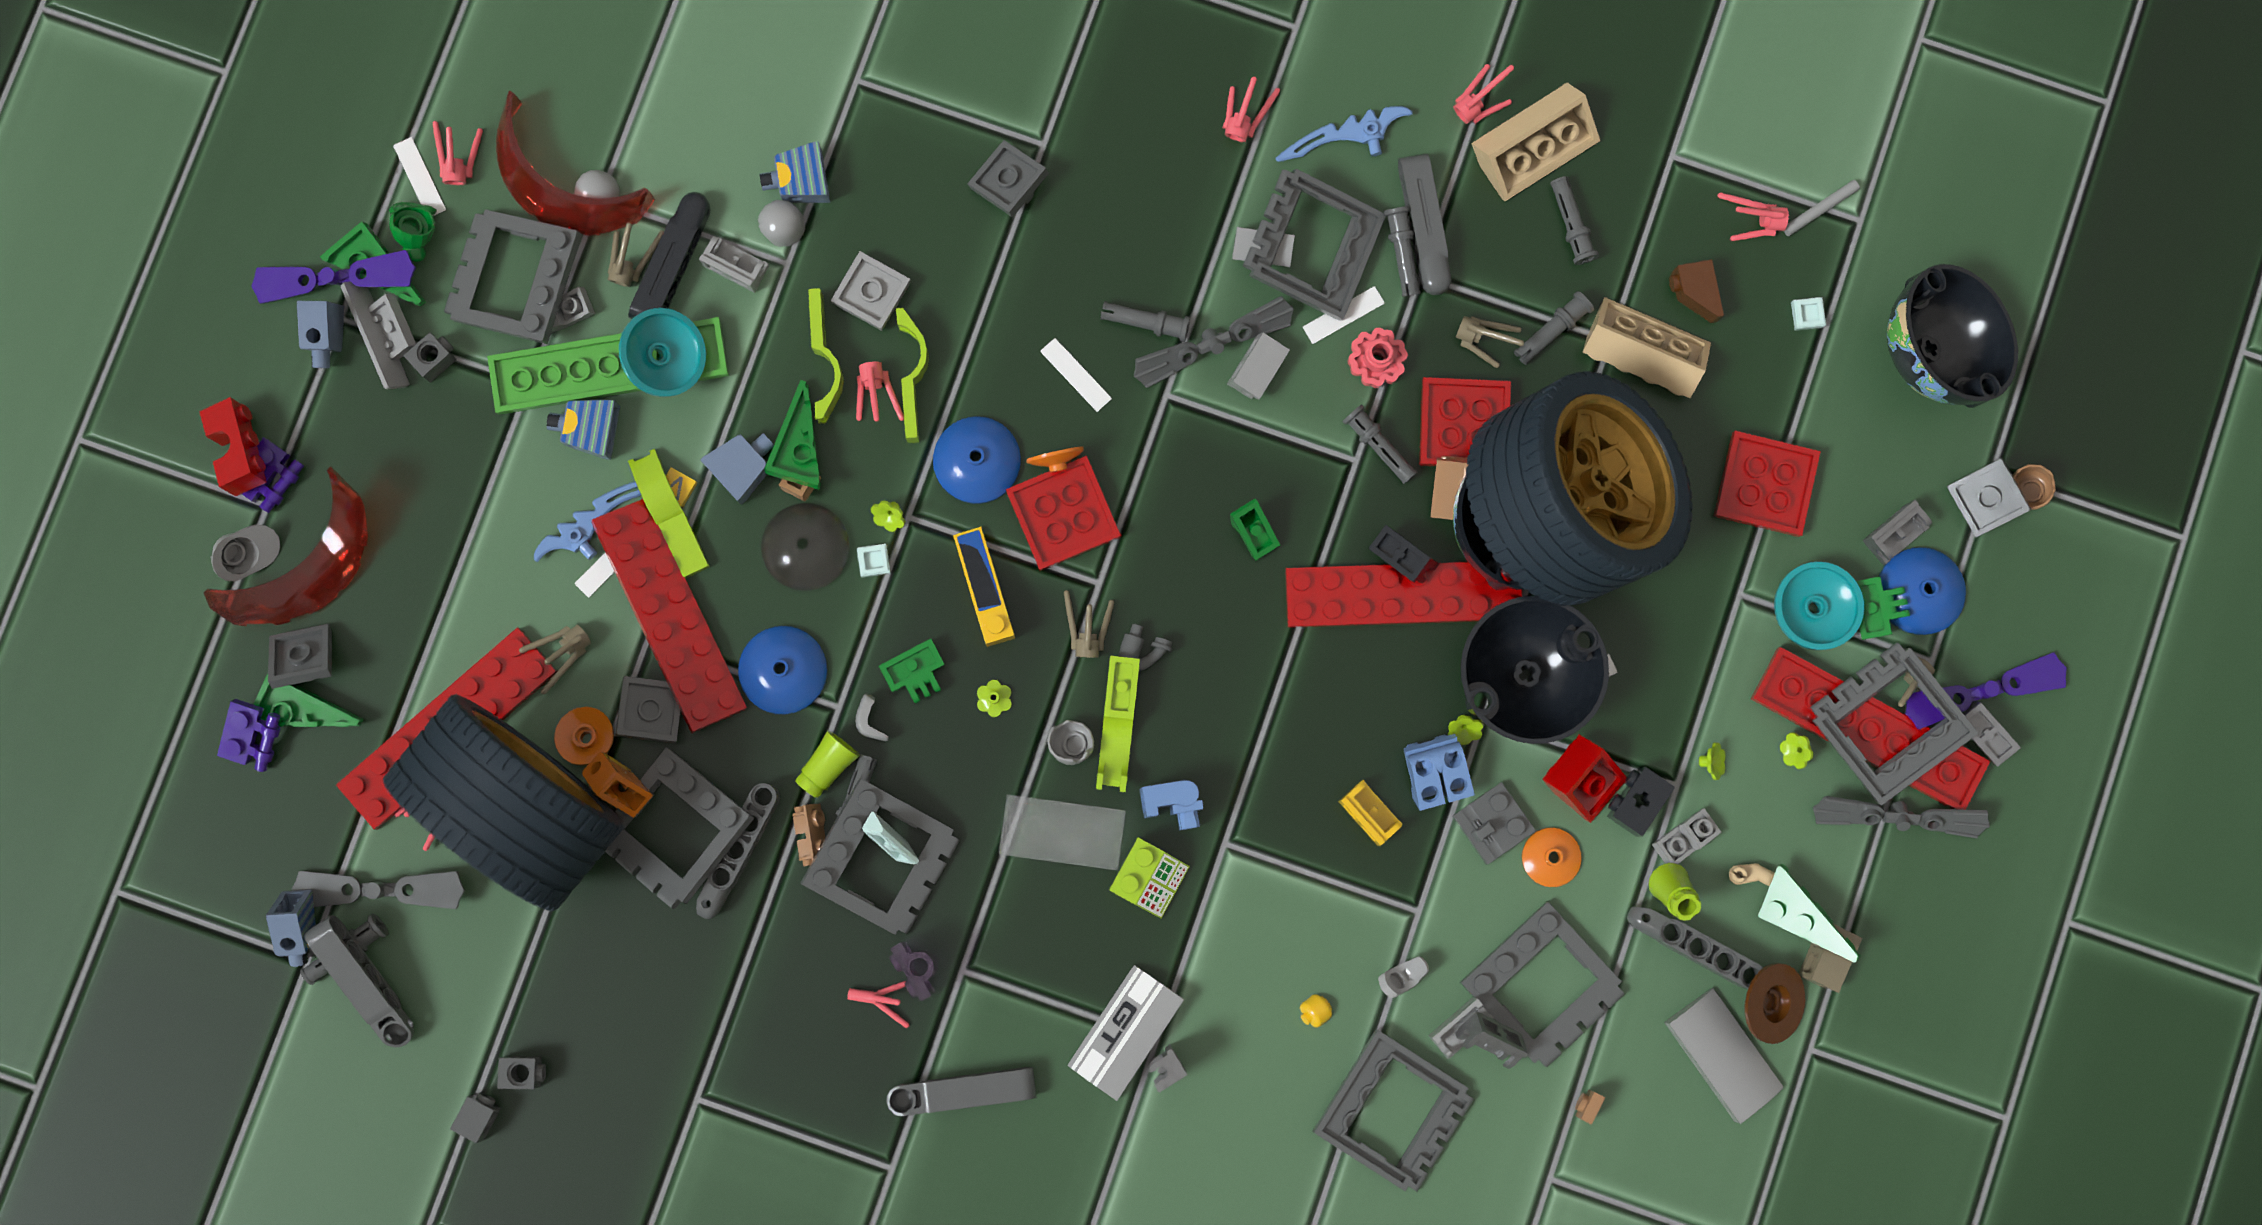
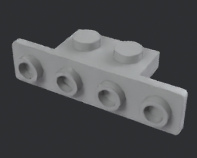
(383, 332)

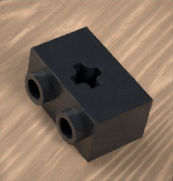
(1654, 795)

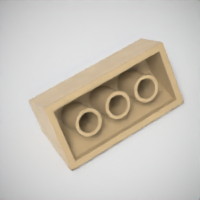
(1536, 141)
(1647, 348)

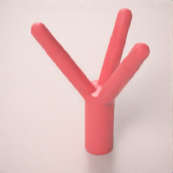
(878, 1000)

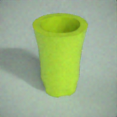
(826, 764)
(1673, 888)

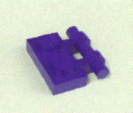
(274, 461)
(241, 731)

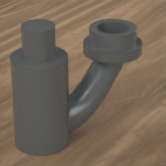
(1132, 646)

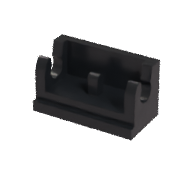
(1402, 555)

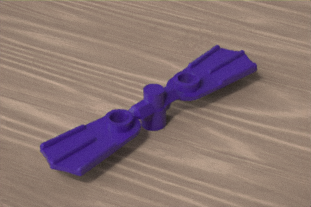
(286, 282)
(2032, 677)

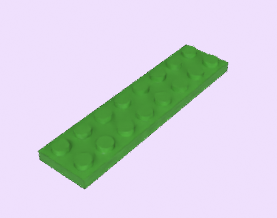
(580, 370)

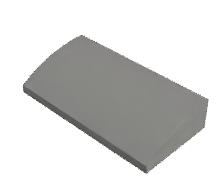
(1724, 1056)

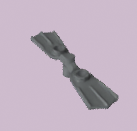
(1165, 362)
(1951, 821)
(431, 890)

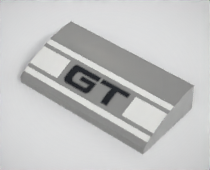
(1125, 1032)

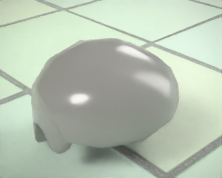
(597, 185)
(781, 223)
(1070, 742)

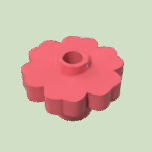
(1374, 371)

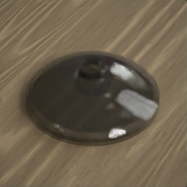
(817, 563)

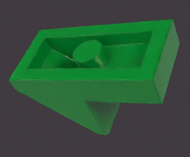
(1254, 529)

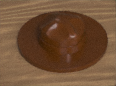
(1775, 1003)

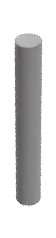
(1821, 207)

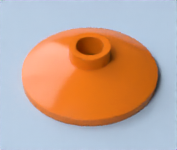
(1056, 460)
(575, 726)
(1536, 857)

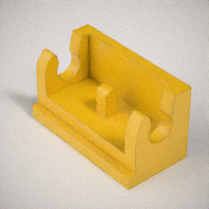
(1370, 813)

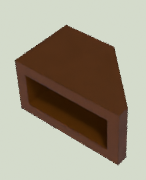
(1698, 289)

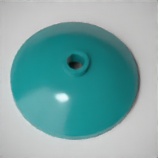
(679, 347)
(1837, 602)

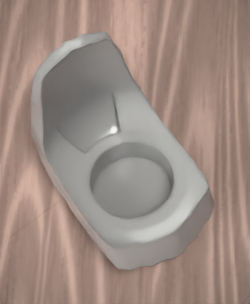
(862, 719)
(1403, 977)

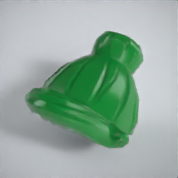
(412, 227)

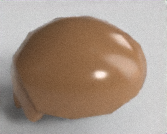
(2036, 484)

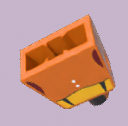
(604, 777)

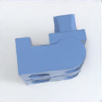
(1433, 758)
(1180, 798)

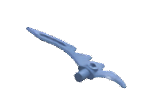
(1367, 131)
(577, 535)

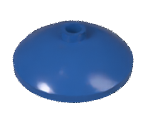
(982, 479)
(1928, 611)
(803, 674)

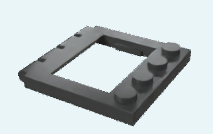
(1349, 260)
(547, 285)
(1919, 755)
(707, 801)
(843, 841)
(1515, 953)
(1355, 1092)

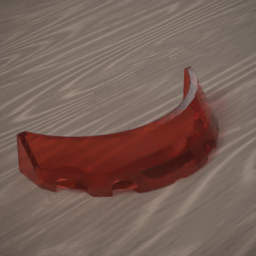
(551, 203)
(315, 579)

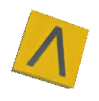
(681, 485)

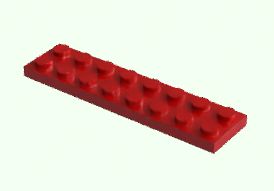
(1387, 597)
(669, 616)
(495, 683)
(1876, 729)

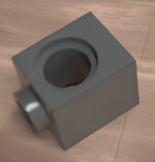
(418, 356)
(508, 1072)
(476, 1117)

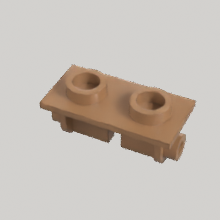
(809, 820)

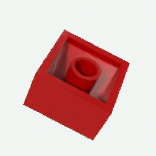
(1585, 778)

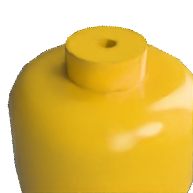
(1315, 1011)

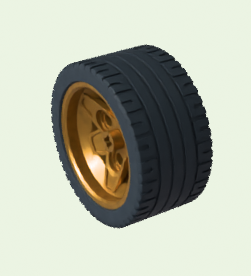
(1579, 489)
(502, 803)

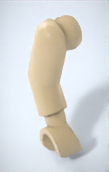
(1750, 873)

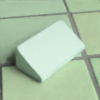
(889, 839)

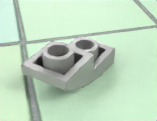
(573, 308)
(1687, 837)

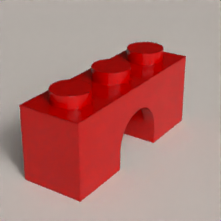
(242, 465)

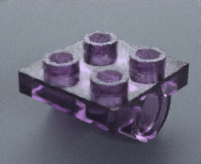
(904, 960)

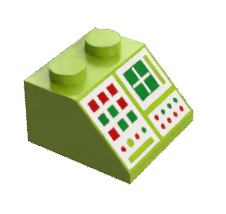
(1149, 878)

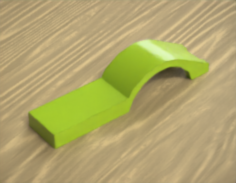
(908, 383)
(823, 407)
(668, 514)
(1118, 722)

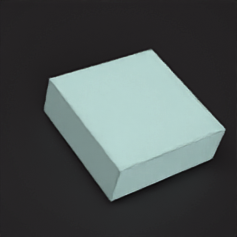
(1808, 313)
(873, 560)

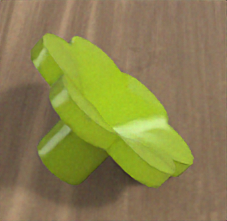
(888, 515)
(996, 706)
(1466, 729)
(1796, 750)
(1714, 761)

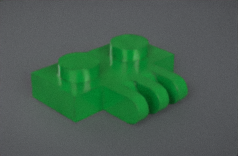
(1879, 608)
(914, 670)

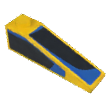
(984, 587)

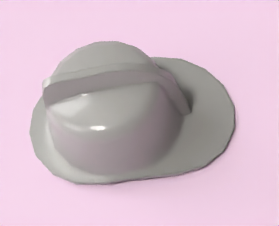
(244, 552)

